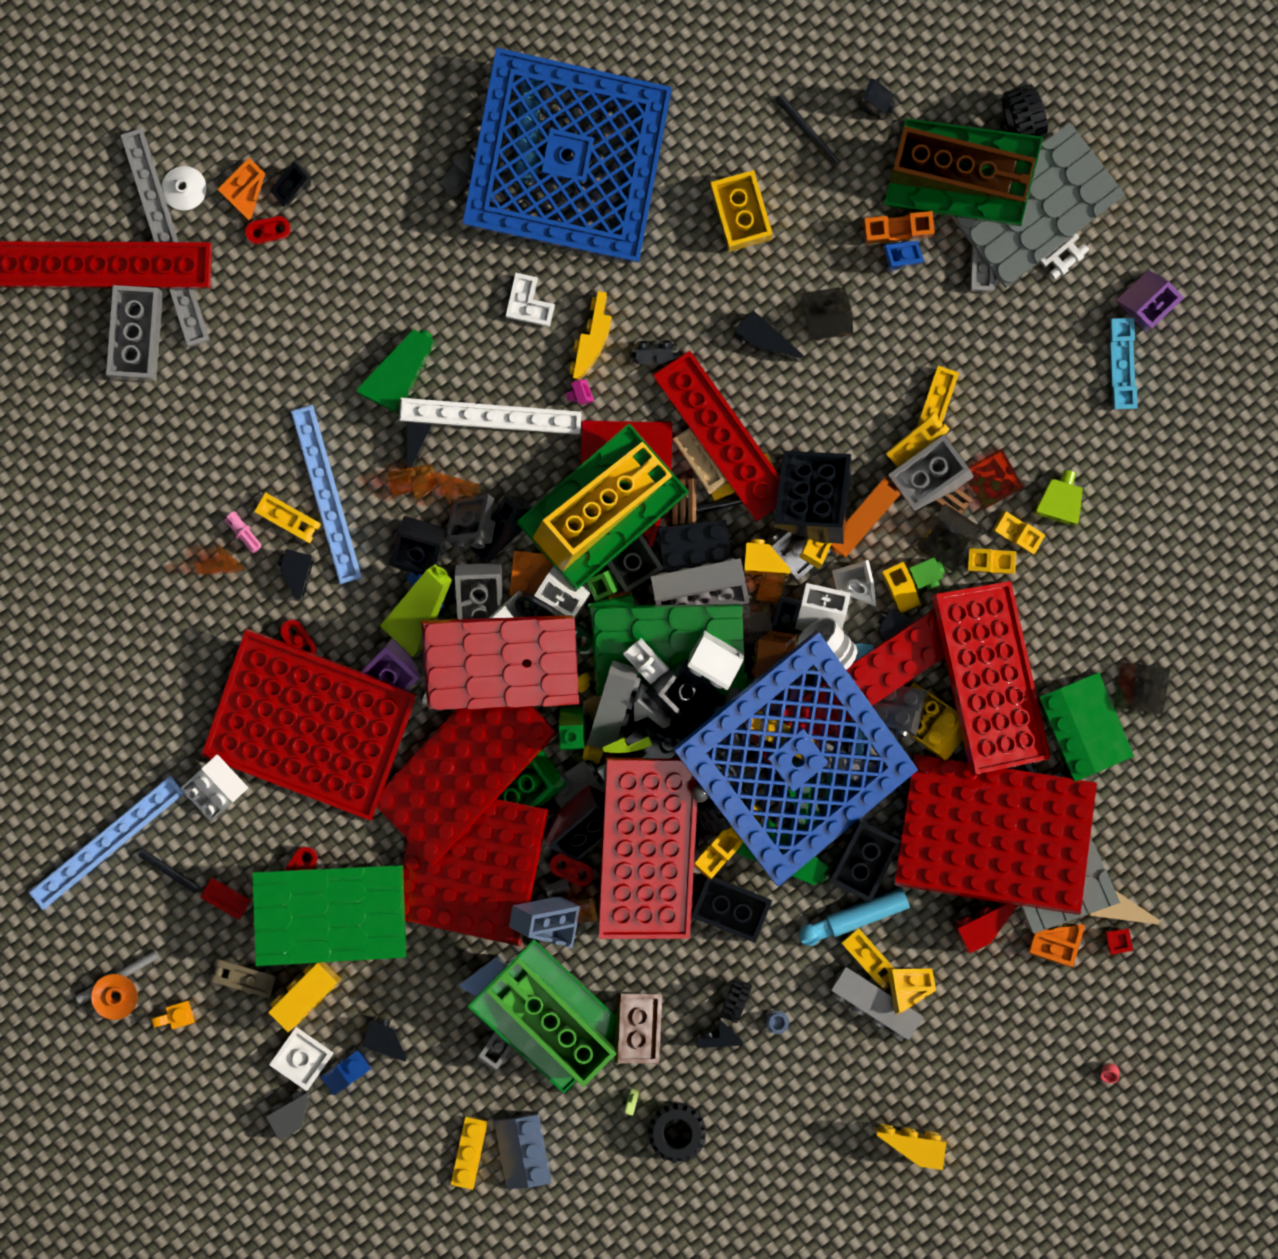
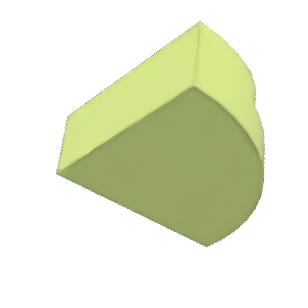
(631, 1102)

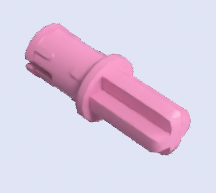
(243, 532)

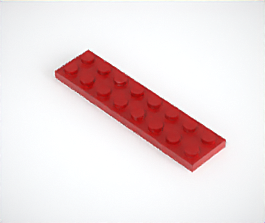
(721, 434)

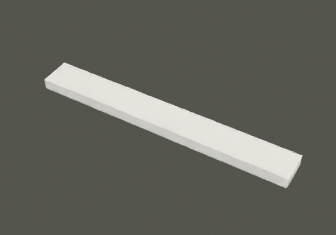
(489, 416)

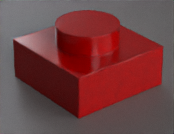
(1119, 941)

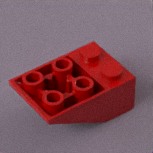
(982, 928)

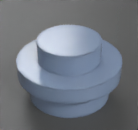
(777, 1022)

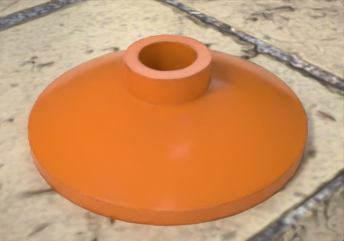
(108, 1006)

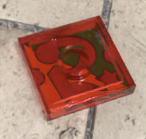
(993, 479)

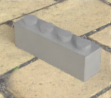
(613, 705)
(875, 1002)

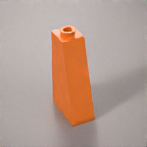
(867, 515)

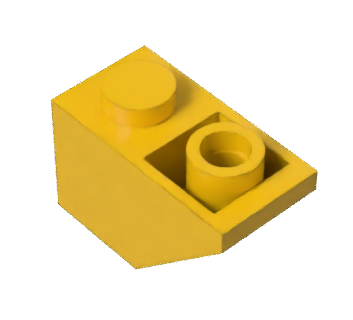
(901, 587)

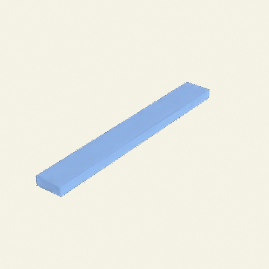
(326, 494)
(106, 842)

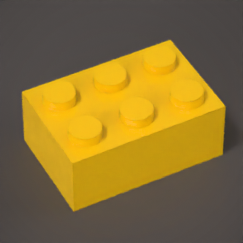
(741, 211)
(303, 995)

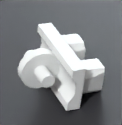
(645, 660)

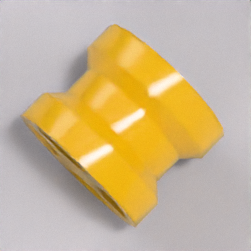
(592, 753)

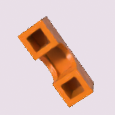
(903, 228)

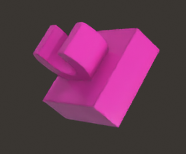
(580, 393)

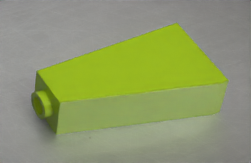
(419, 604)

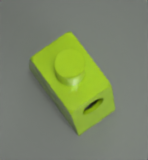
(1061, 500)

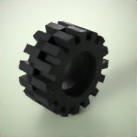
(736, 1000)

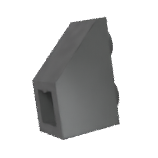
(289, 1117)

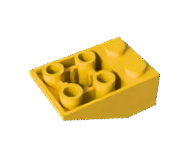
(938, 727)
(923, 1149)

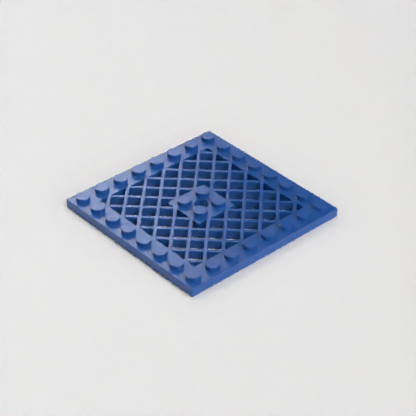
(653, 96)
(743, 707)

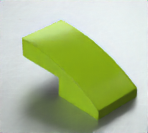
(622, 746)

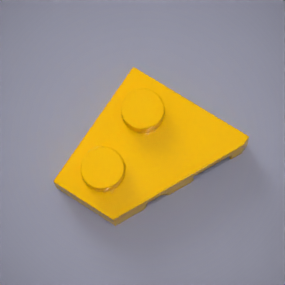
(910, 987)

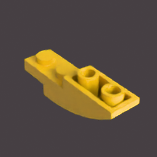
(591, 345)
(720, 850)

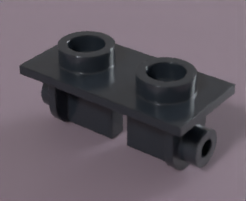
(645, 351)

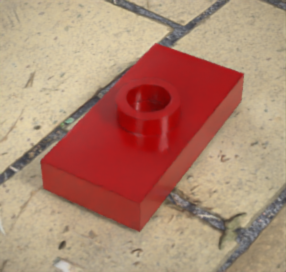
(225, 898)

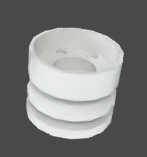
(836, 639)

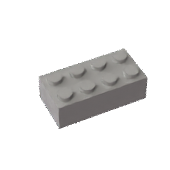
(134, 333)
(702, 585)

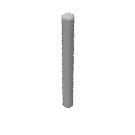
(128, 970)

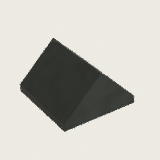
(635, 565)

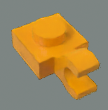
(177, 1015)

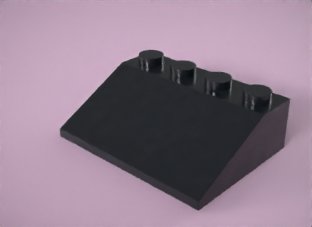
(814, 495)

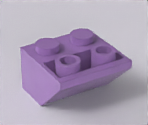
(1149, 300)

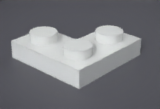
(522, 302)

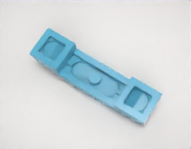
(1122, 363)

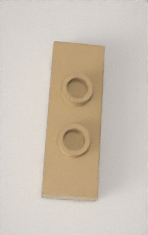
(699, 461)

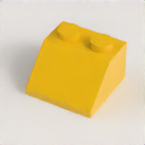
(763, 558)

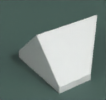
(856, 580)

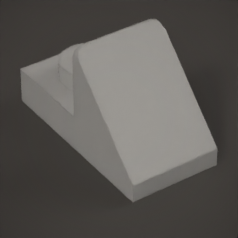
(646, 707)
(495, 1052)

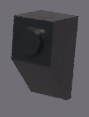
(877, 100)
(296, 571)
(892, 623)
(384, 1039)

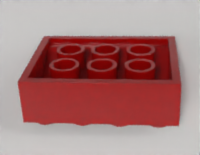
(655, 434)

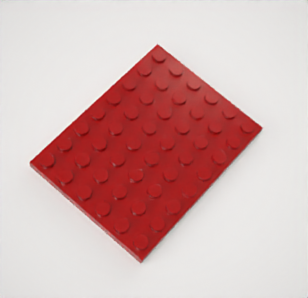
(309, 724)
(997, 835)

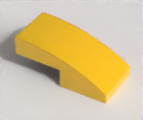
(1018, 533)
(992, 561)

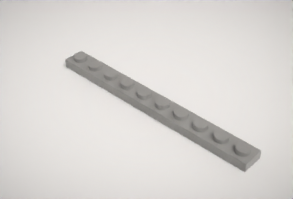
(163, 230)

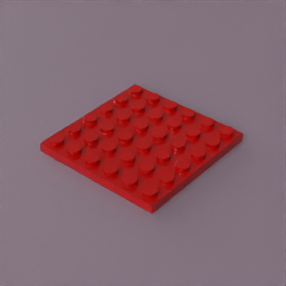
(479, 875)

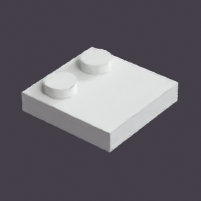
(301, 1059)

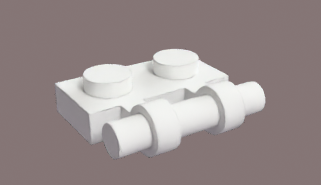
(1061, 267)

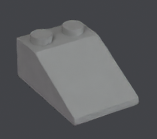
(931, 474)
(478, 590)

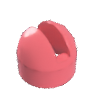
(1110, 1073)

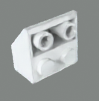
(561, 595)
(821, 603)
(715, 660)
(214, 788)

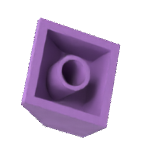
(393, 666)

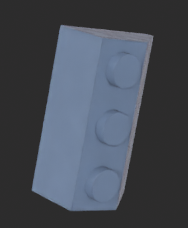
(523, 1151)

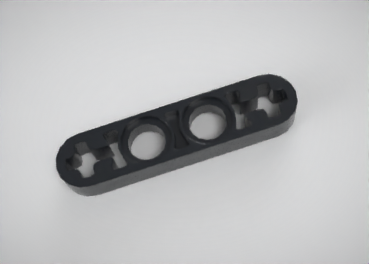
(535, 602)

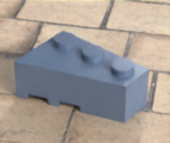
(547, 920)

